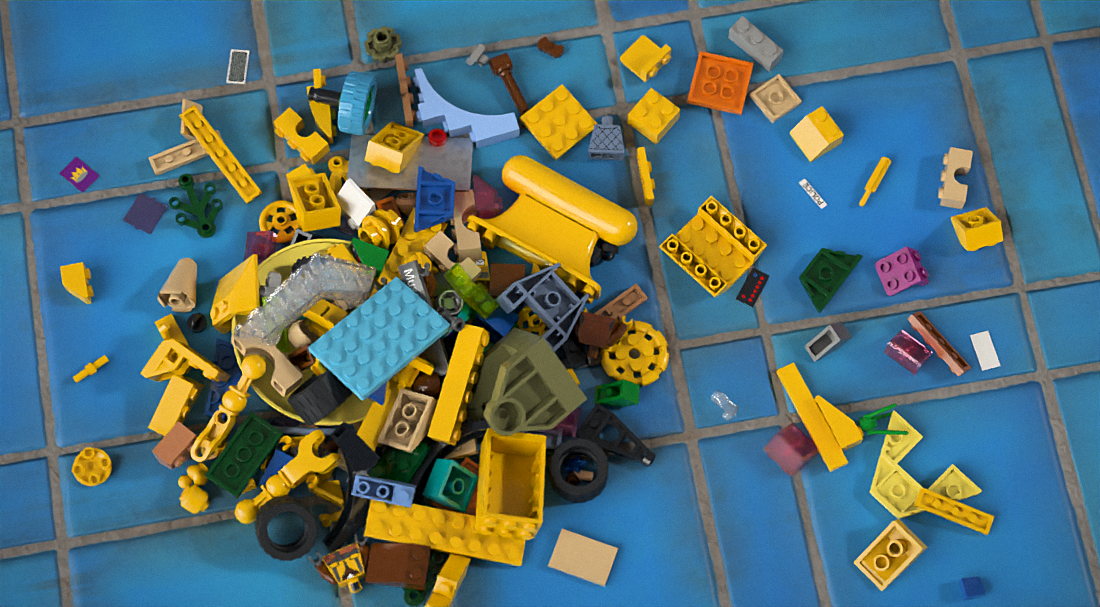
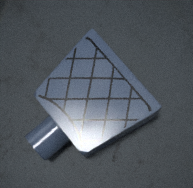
(606, 141)

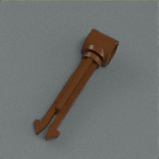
(501, 67)

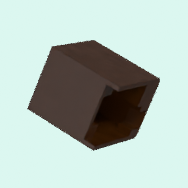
(503, 276)

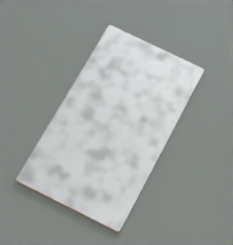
(450, 161)

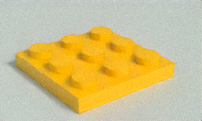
(558, 122)

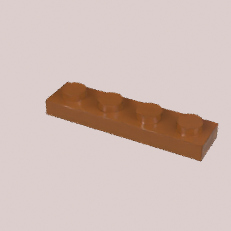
(942, 347)

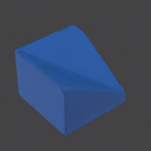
(972, 588)

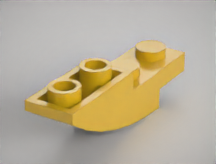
(322, 113)

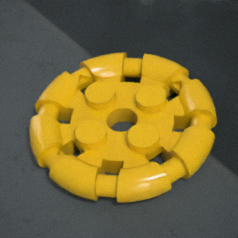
(643, 362)

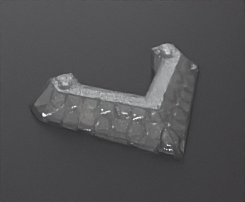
(316, 280)

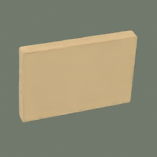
(583, 557)

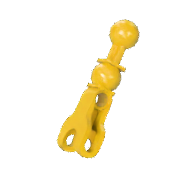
(233, 402)
(290, 476)

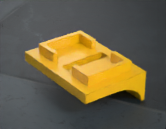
(330, 319)

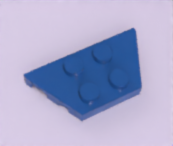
(433, 200)

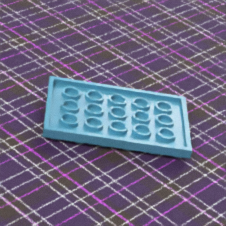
(379, 338)

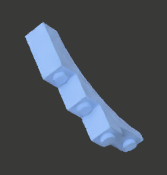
(481, 128)

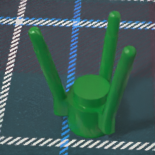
(868, 422)

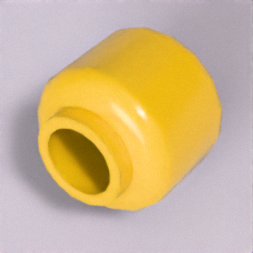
(194, 499)

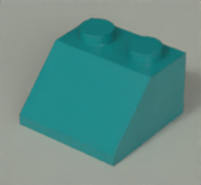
(450, 485)

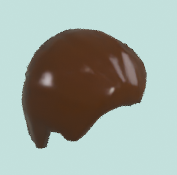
(427, 385)

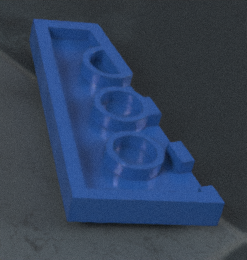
(226, 360)

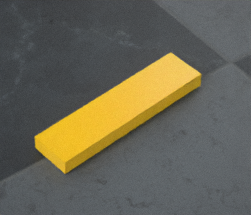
(954, 511)

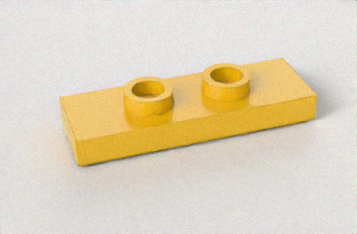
(647, 184)

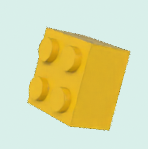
(653, 116)

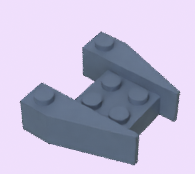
(549, 300)

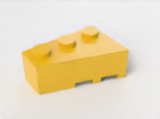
(175, 403)

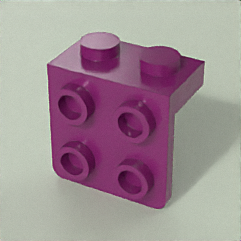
(901, 271)

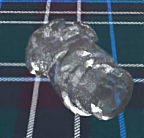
(723, 402)

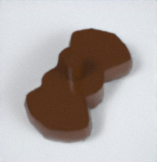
(550, 48)

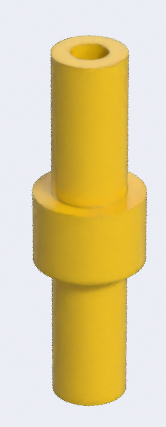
(90, 369)

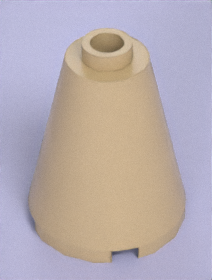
(180, 287)

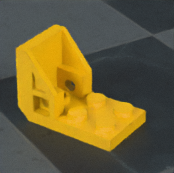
(169, 361)

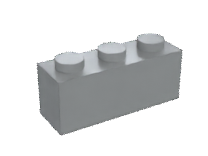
(755, 44)

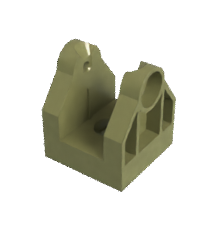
(523, 386)

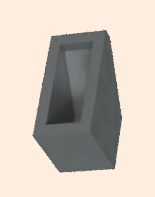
(828, 341)

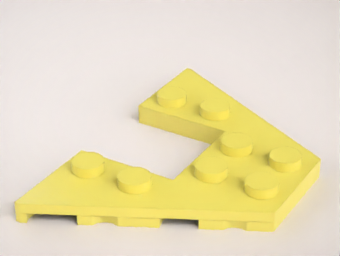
(897, 489)

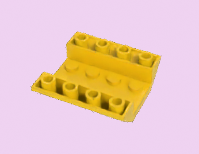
(714, 247)

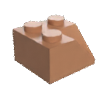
(175, 446)

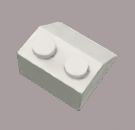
(354, 204)

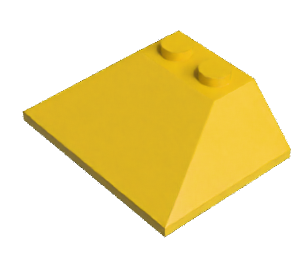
(236, 294)

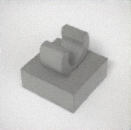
(477, 56)

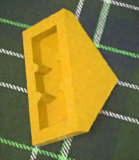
(329, 491)

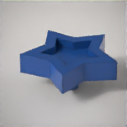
(575, 464)

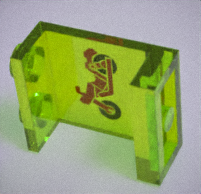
(472, 294)

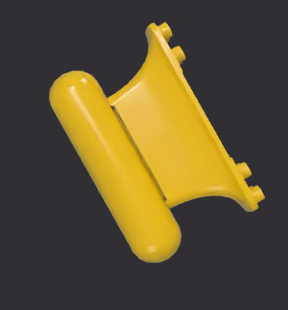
(555, 223)

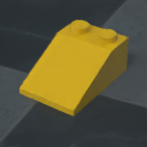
(393, 147)
(315, 202)
(890, 554)

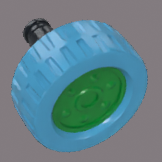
(353, 103)

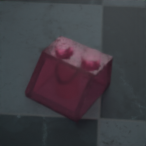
(486, 199)
(791, 449)

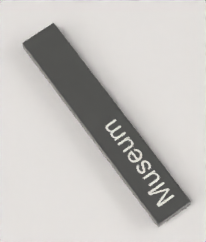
(436, 352)

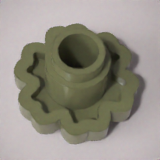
(382, 44)

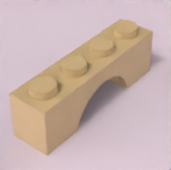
(468, 242)
(285, 376)

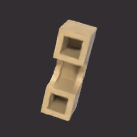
(953, 193)
(438, 250)

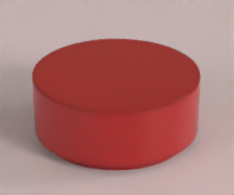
(437, 137)

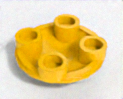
(92, 466)

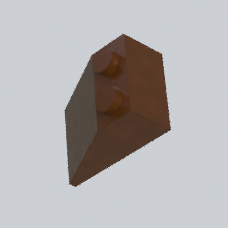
(398, 565)

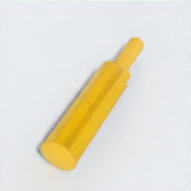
(875, 179)

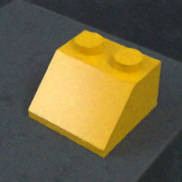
(817, 134)
(977, 229)

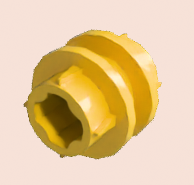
(381, 228)

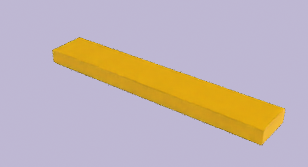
(220, 154)
(812, 417)

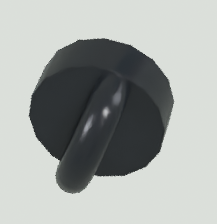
(609, 248)
(197, 323)

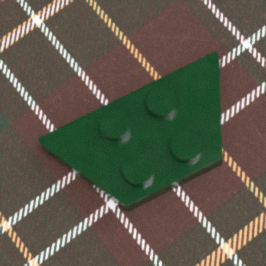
(826, 275)

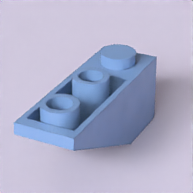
(398, 492)

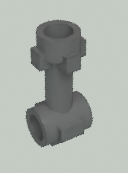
(456, 323)

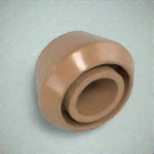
(406, 202)

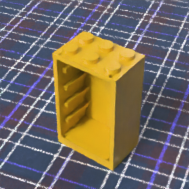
(511, 484)

